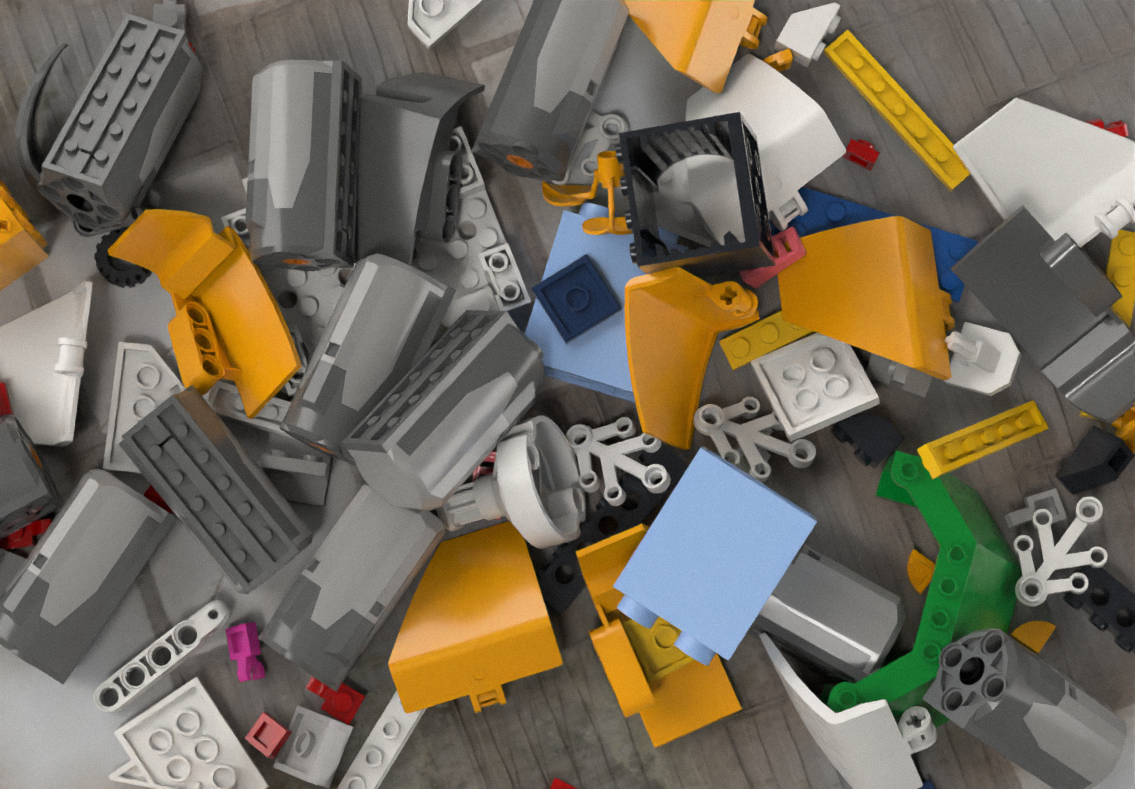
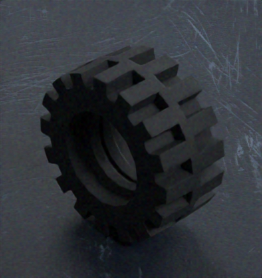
(109, 272)

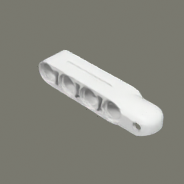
(146, 660)

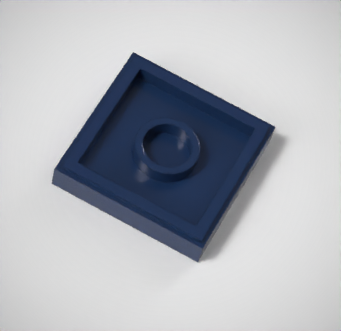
(576, 299)

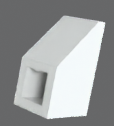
(806, 32)

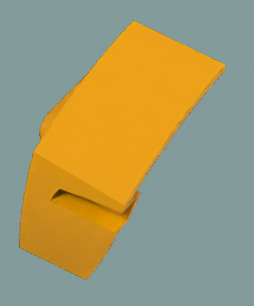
(222, 305)
(672, 704)

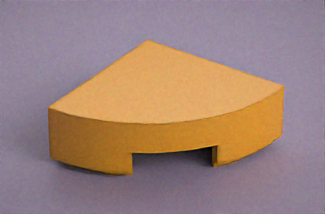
(780, 61)
(919, 571)
(1033, 634)

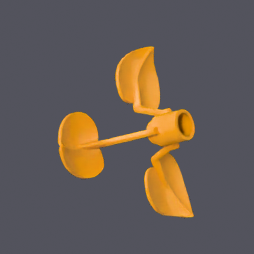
(609, 175)

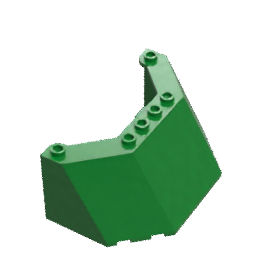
(967, 591)

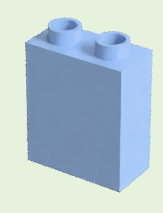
(600, 355)
(712, 557)

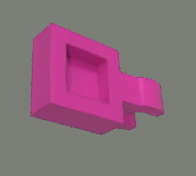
(243, 647)

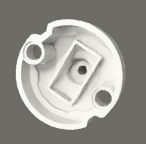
(530, 485)

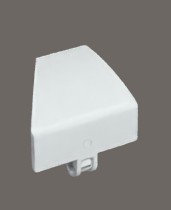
(792, 143)
(1055, 166)
(45, 365)
(862, 740)

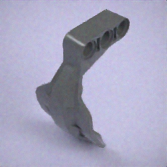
(29, 152)

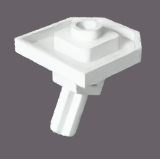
(982, 359)

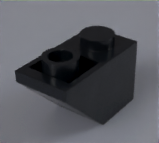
(869, 435)
(1094, 462)

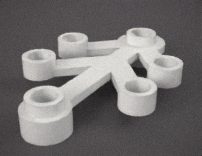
(596, 133)
(749, 435)
(614, 456)
(1056, 556)

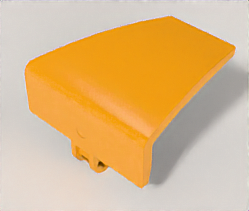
(699, 34)
(874, 291)
(669, 342)
(473, 623)

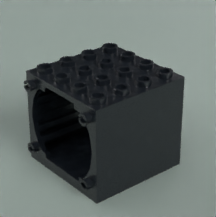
(652, 151)

